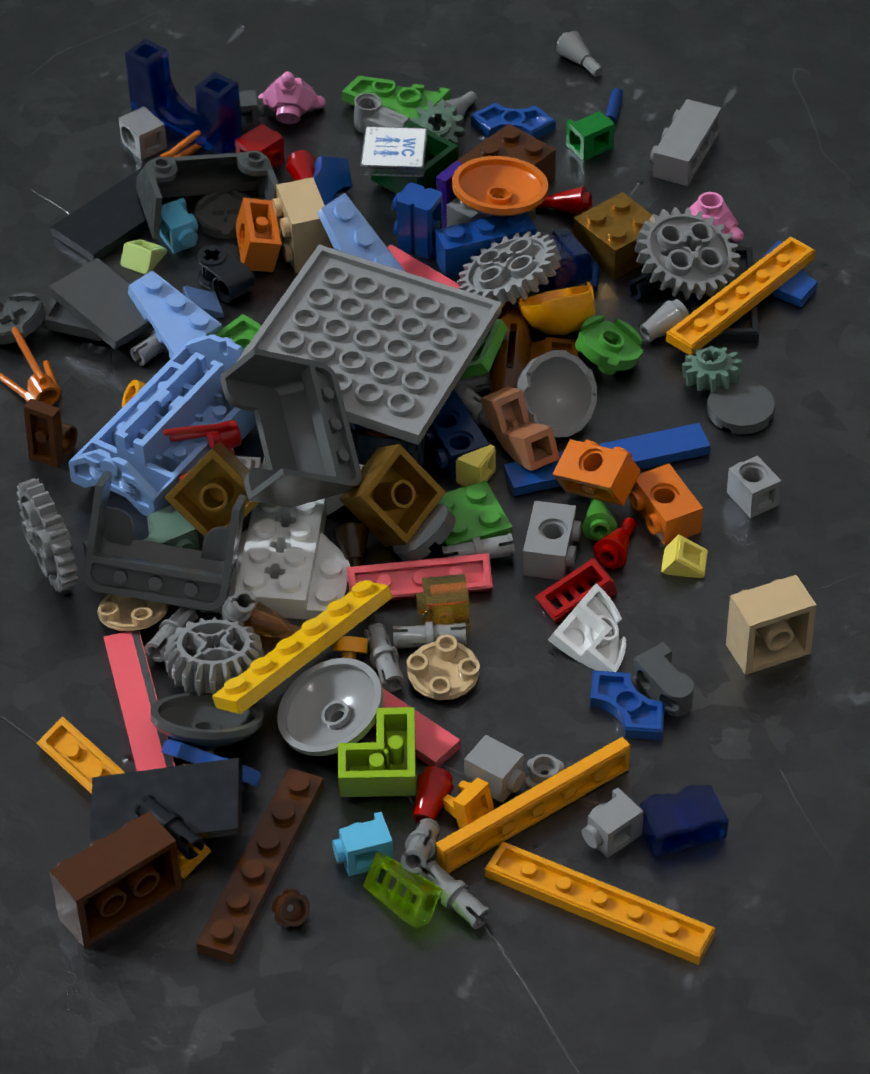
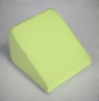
(141, 255)

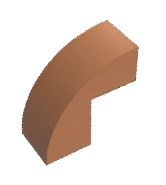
(525, 441)

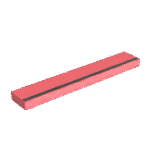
(136, 698)

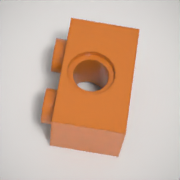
(258, 235)
(597, 471)
(666, 504)

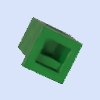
(590, 135)

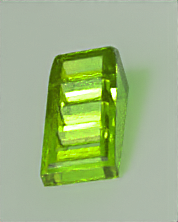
(426, 891)

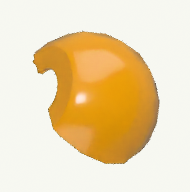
(559, 310)

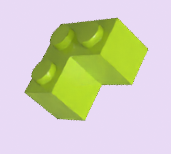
(383, 765)

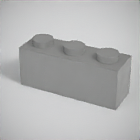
(686, 142)

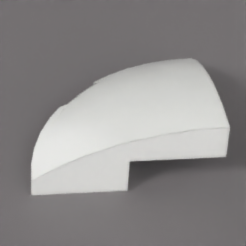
(592, 632)

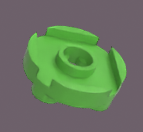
(595, 343)

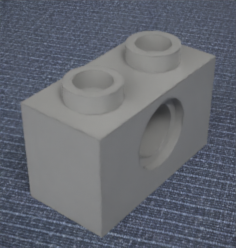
(550, 540)

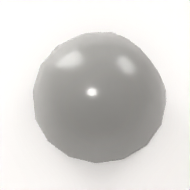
(559, 392)

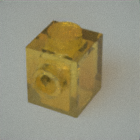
(444, 600)

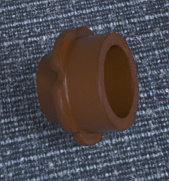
(297, 915)

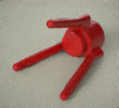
(225, 432)

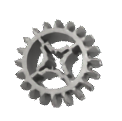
(210, 654)

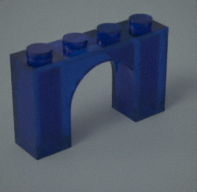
(216, 99)

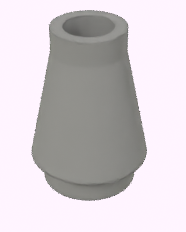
(664, 319)

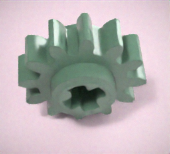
(450, 123)
(712, 368)

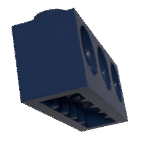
(453, 434)

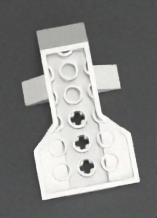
(289, 558)

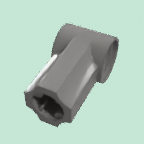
(370, 112)

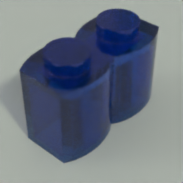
(683, 820)

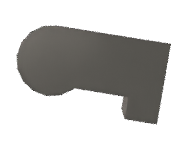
(662, 680)

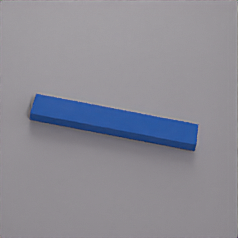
(646, 451)

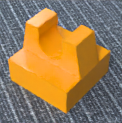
(471, 803)

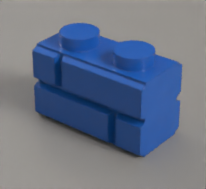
(417, 219)

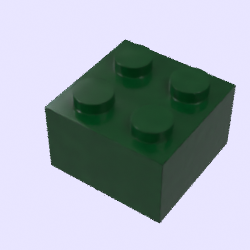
(439, 155)

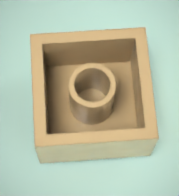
(298, 220)
(770, 624)

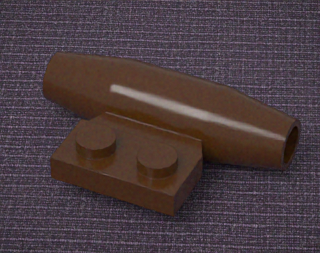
(519, 350)

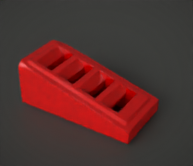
(580, 577)

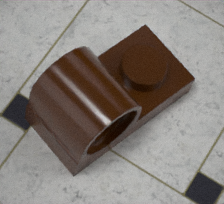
(47, 437)

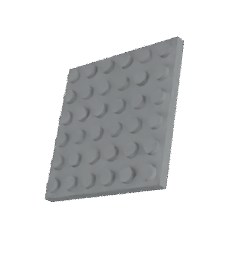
(384, 334)

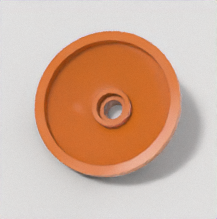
(500, 185)

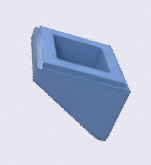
(205, 300)

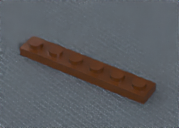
(260, 866)

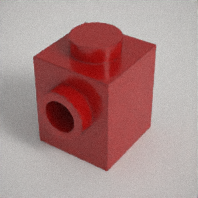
(265, 141)

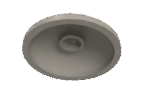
(330, 706)

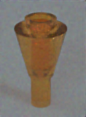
(269, 623)

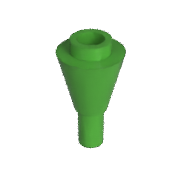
(598, 521)

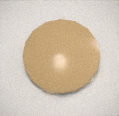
(130, 613)
(443, 669)

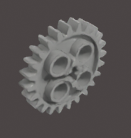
(687, 253)
(511, 268)
(47, 535)

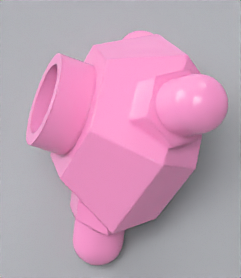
(290, 98)
(713, 205)

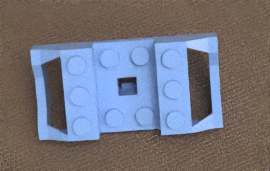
(133, 441)

